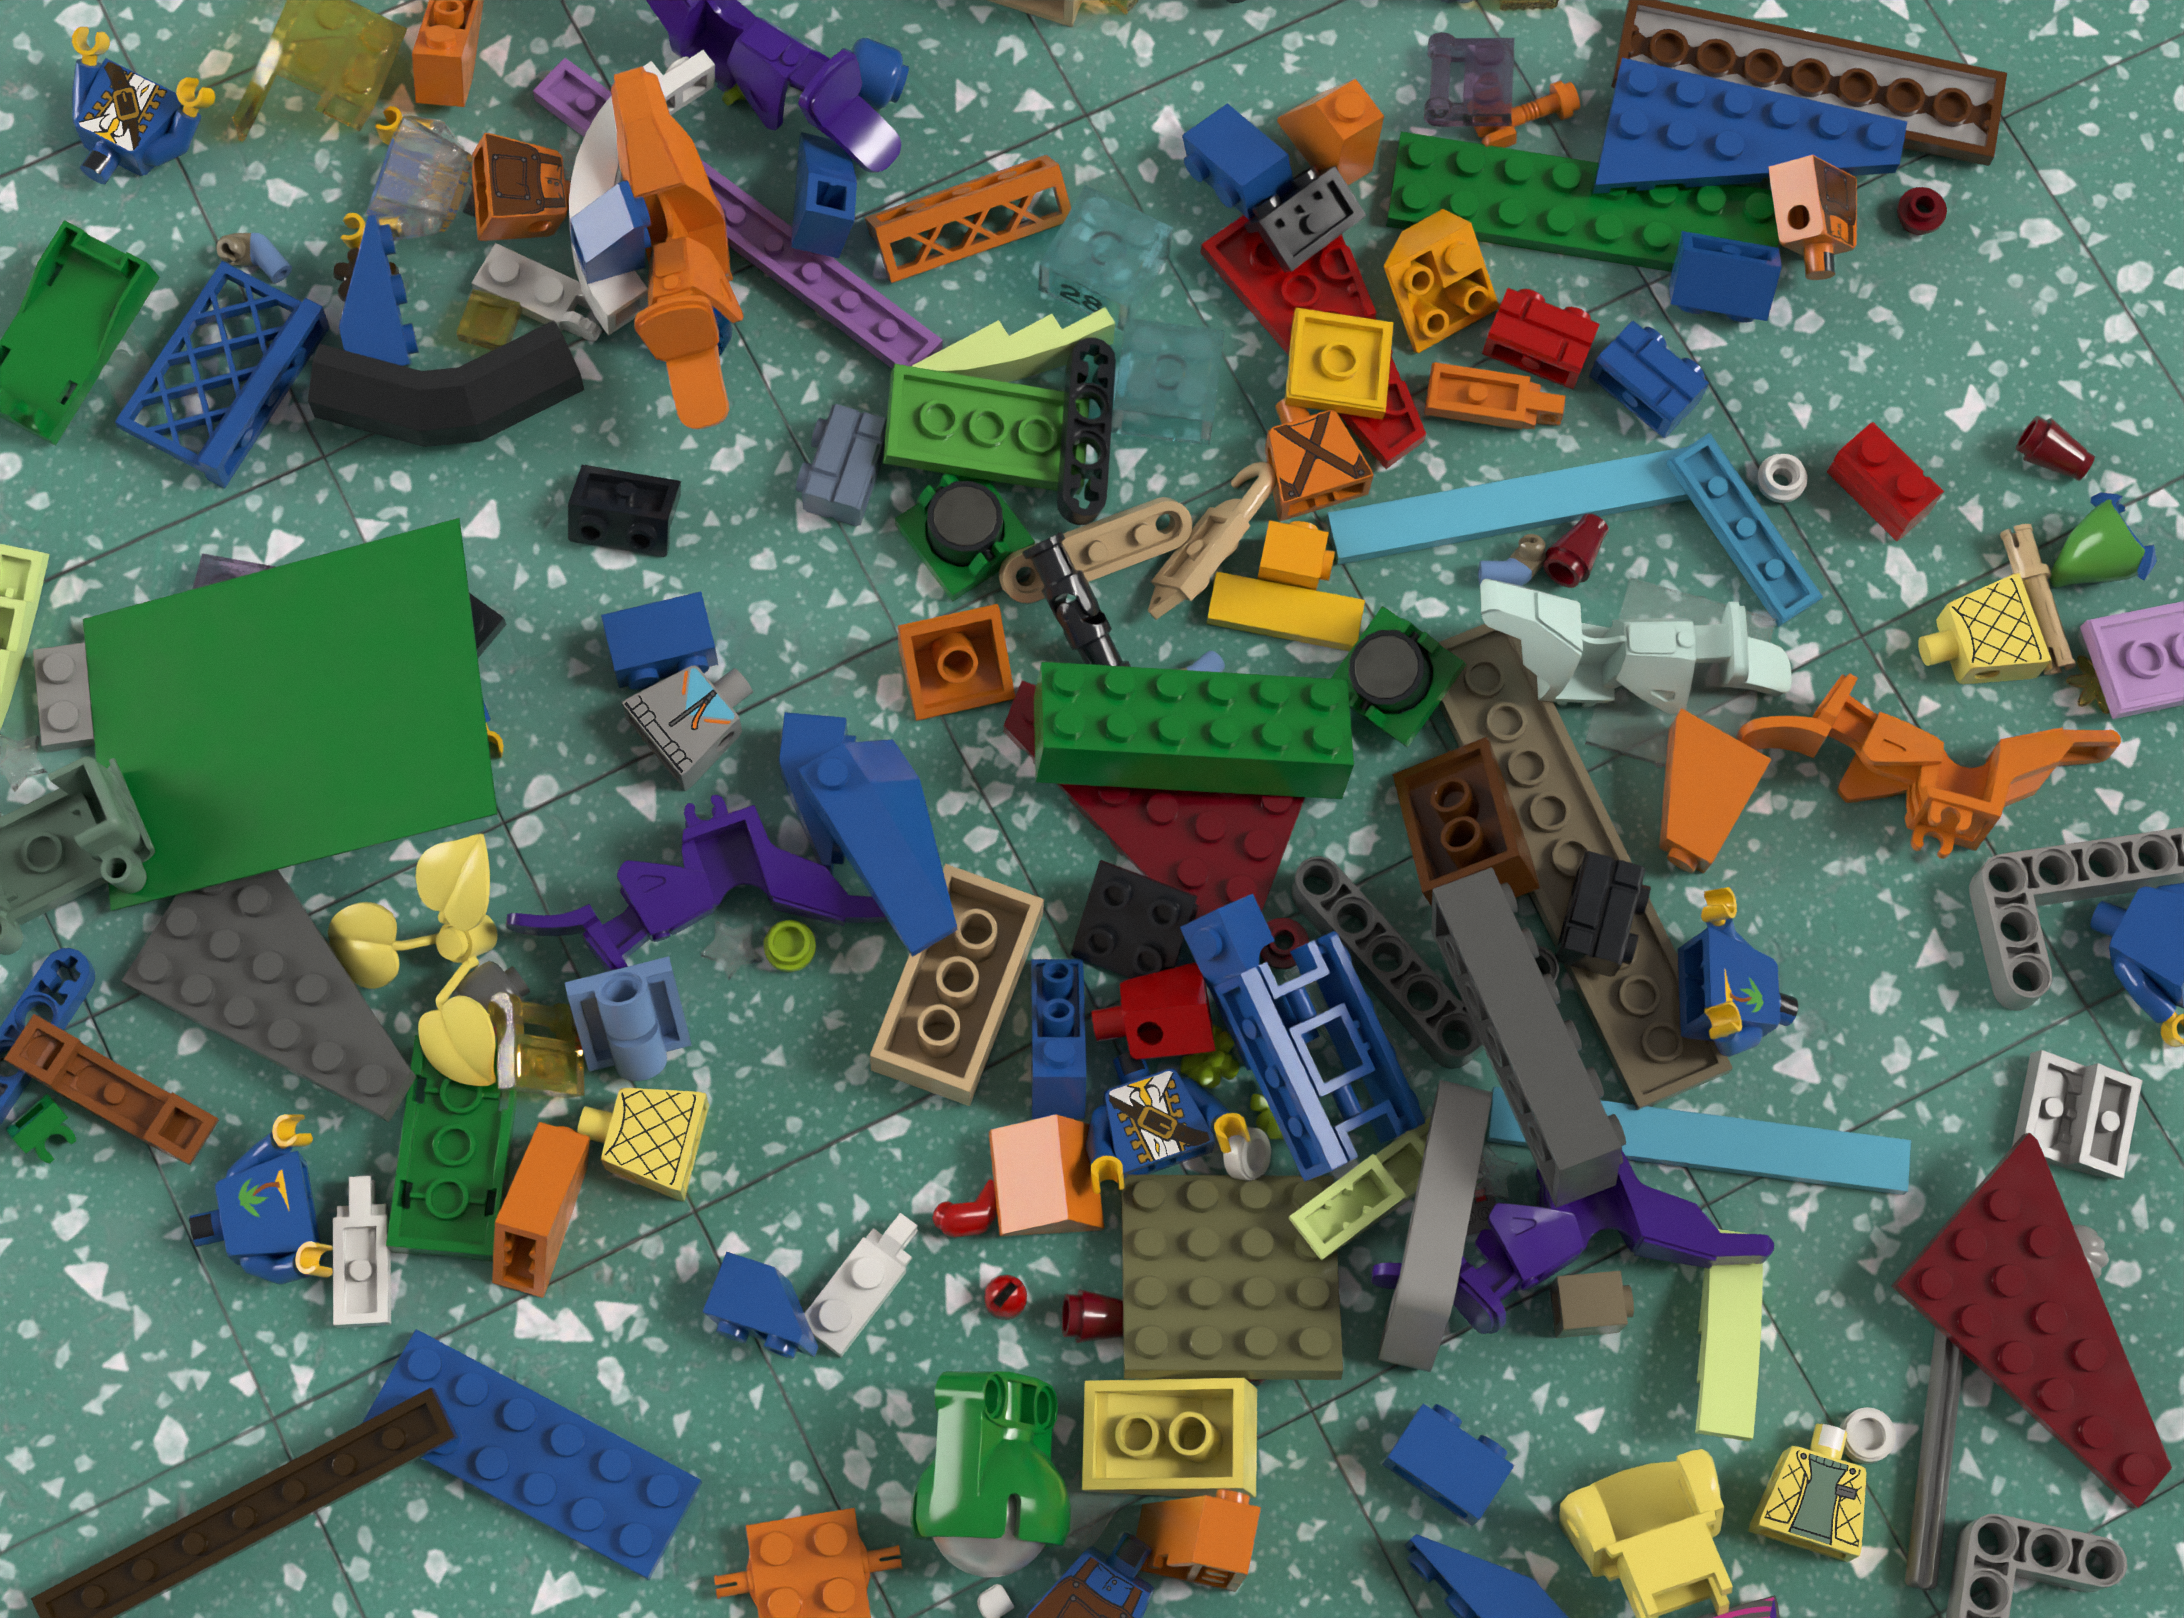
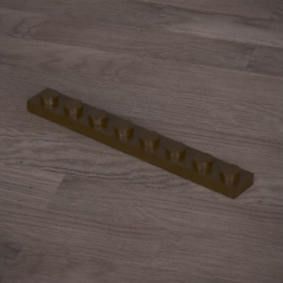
(252, 1512)

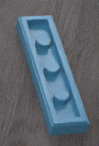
(1744, 529)

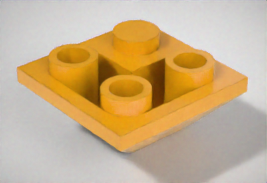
(1439, 279)

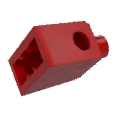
(1160, 1014)

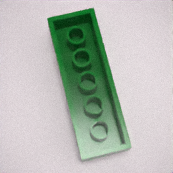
(1192, 730)

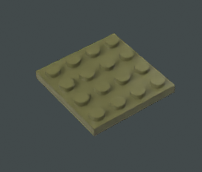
(1225, 1281)

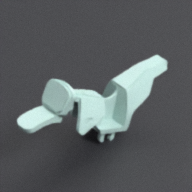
(1644, 655)

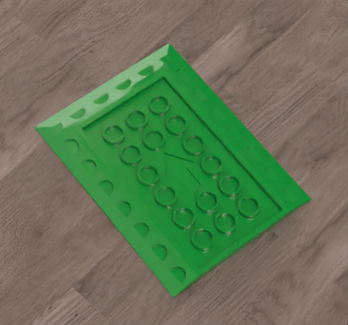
(295, 711)

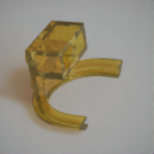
(330, 50)

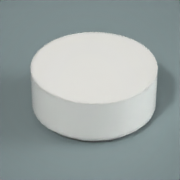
(1248, 1159)
(1869, 1435)

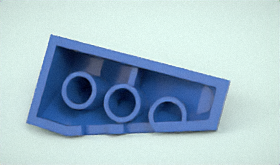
(884, 829)

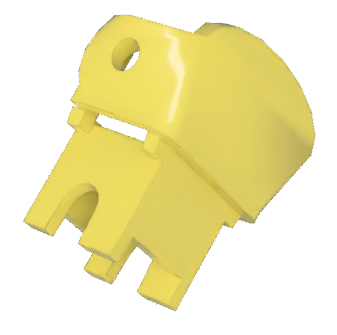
(1654, 1533)

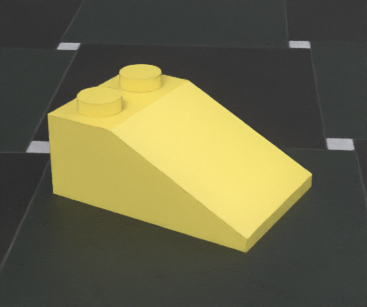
(1170, 1436)

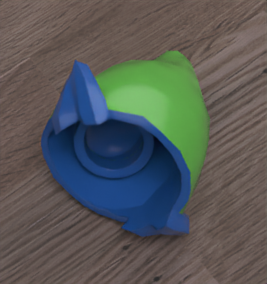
(2102, 548)

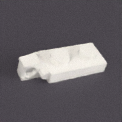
(361, 1259)
(861, 1286)

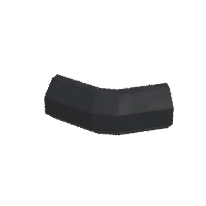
(446, 403)

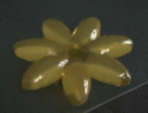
(2091, 684)

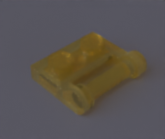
(532, 1061)

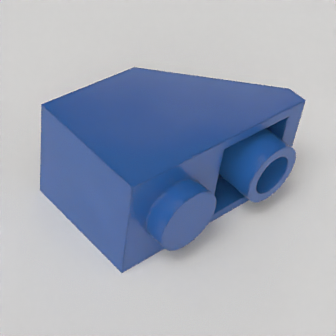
(611, 234)
(761, 1304)

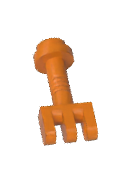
(1561, 100)

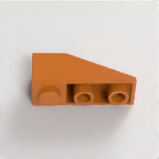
(446, 52)

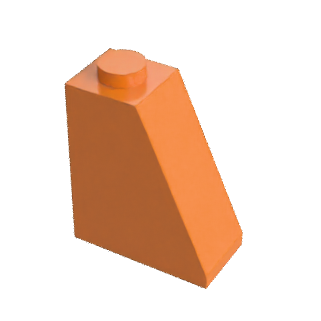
(1337, 130)
(1704, 790)
(539, 1209)

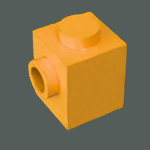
(1295, 555)

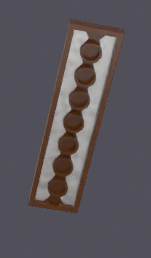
(1947, 103)

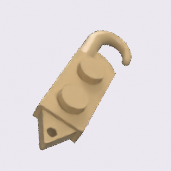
(1210, 542)

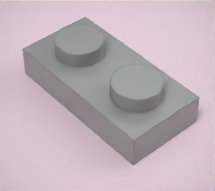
(63, 697)

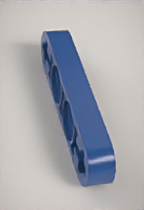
(71, 991)

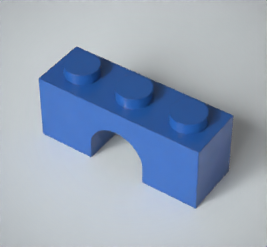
(1230, 944)

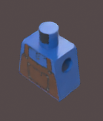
(1101, 1585)

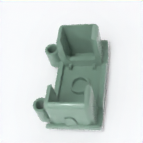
(69, 845)

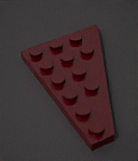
(1186, 839)
(2026, 1309)

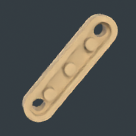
(1106, 545)

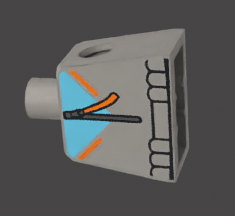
(688, 720)

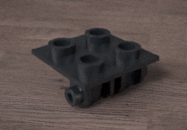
(1132, 922)

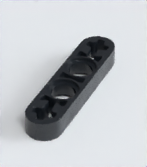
(1089, 431)

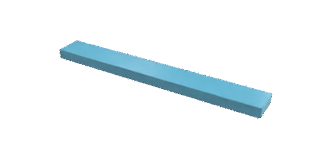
(1503, 507)
(1742, 1146)

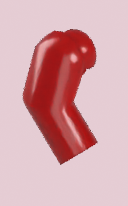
(968, 1217)

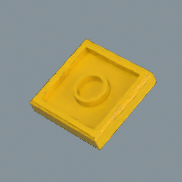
(1339, 363)

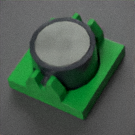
(964, 529)
(1392, 674)

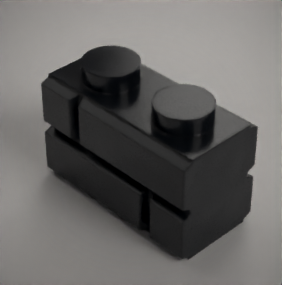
(1601, 914)

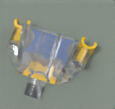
(419, 179)

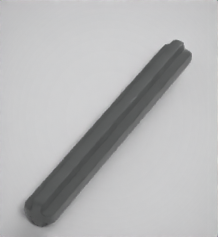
(1934, 1464)

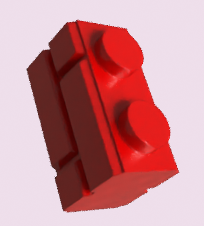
(1541, 337)
(1884, 481)

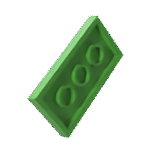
(977, 427)

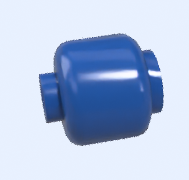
(880, 72)

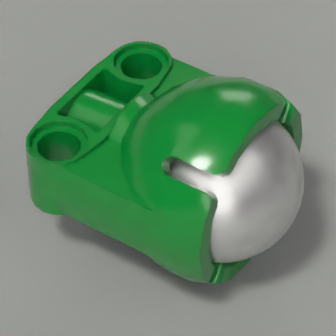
(992, 1485)

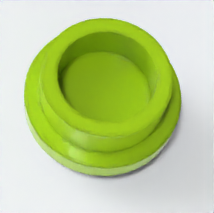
(789, 946)

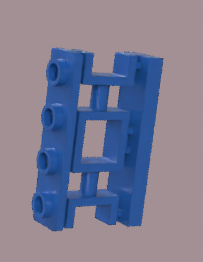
(1288, 1071)

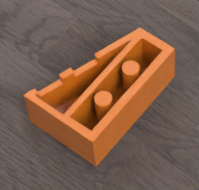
(1200, 1538)

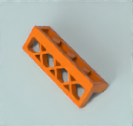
(965, 200)

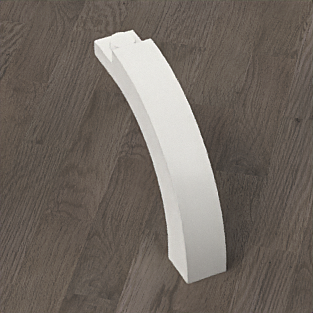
(597, 170)

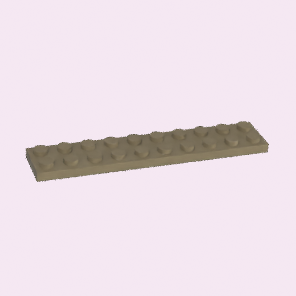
(1562, 820)

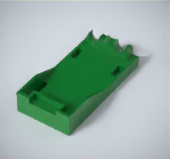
(68, 329)
(453, 1156)

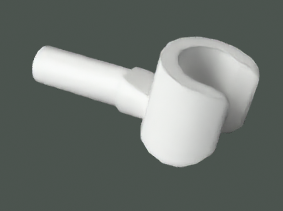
(994, 1602)

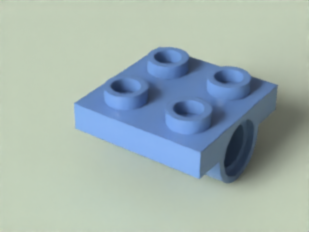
(629, 1018)

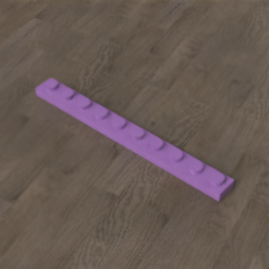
(766, 243)

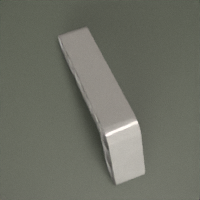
(2075, 883)
(1437, 1227)
(2016, 1560)

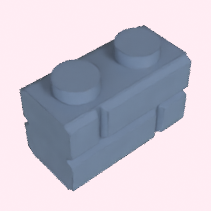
(844, 464)

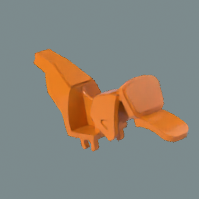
(686, 251)
(1898, 758)

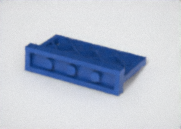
(265, 383)

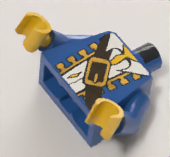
(127, 116)
(1154, 1123)

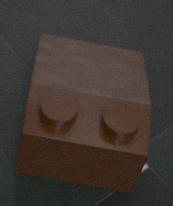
(1463, 820)

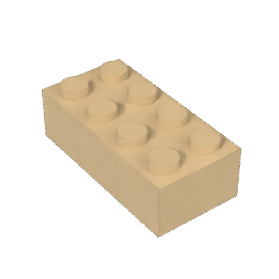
(958, 990)

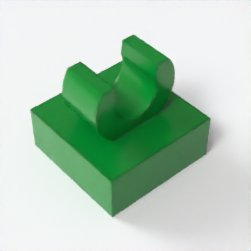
(39, 1123)

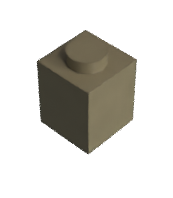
(1590, 1304)

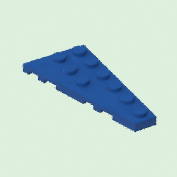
(1721, 132)

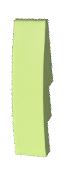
(1028, 352)
(20, 590)
(1363, 1195)
(1729, 1349)

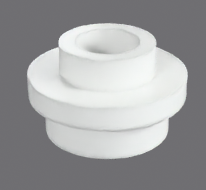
(1783, 465)

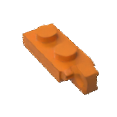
(1490, 398)

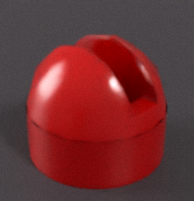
(1015, 1302)

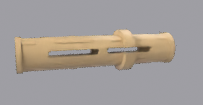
(2026, 560)

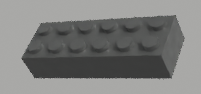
(1526, 1037)

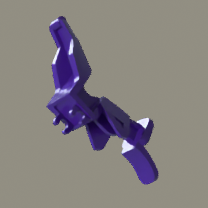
(769, 59)
(716, 858)
(1539, 1241)

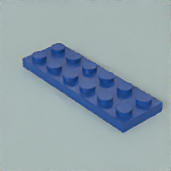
(545, 1457)

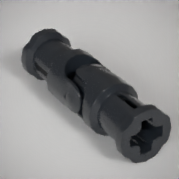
(1081, 618)

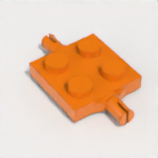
(809, 1567)

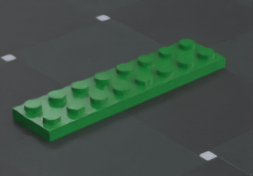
(1550, 204)

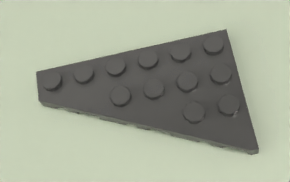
(267, 979)

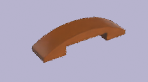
(111, 1090)

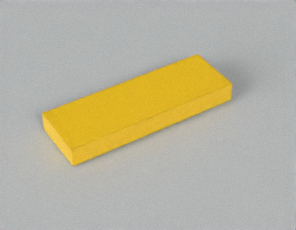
(1285, 611)

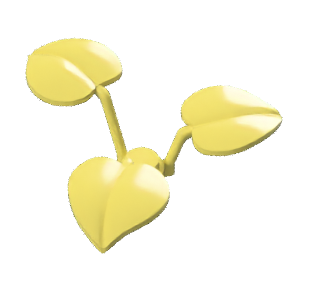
(455, 882)

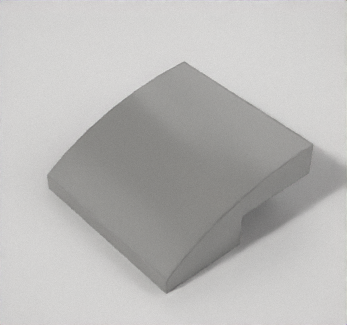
(2079, 1114)

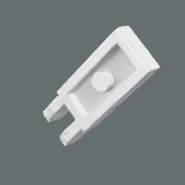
(539, 289)

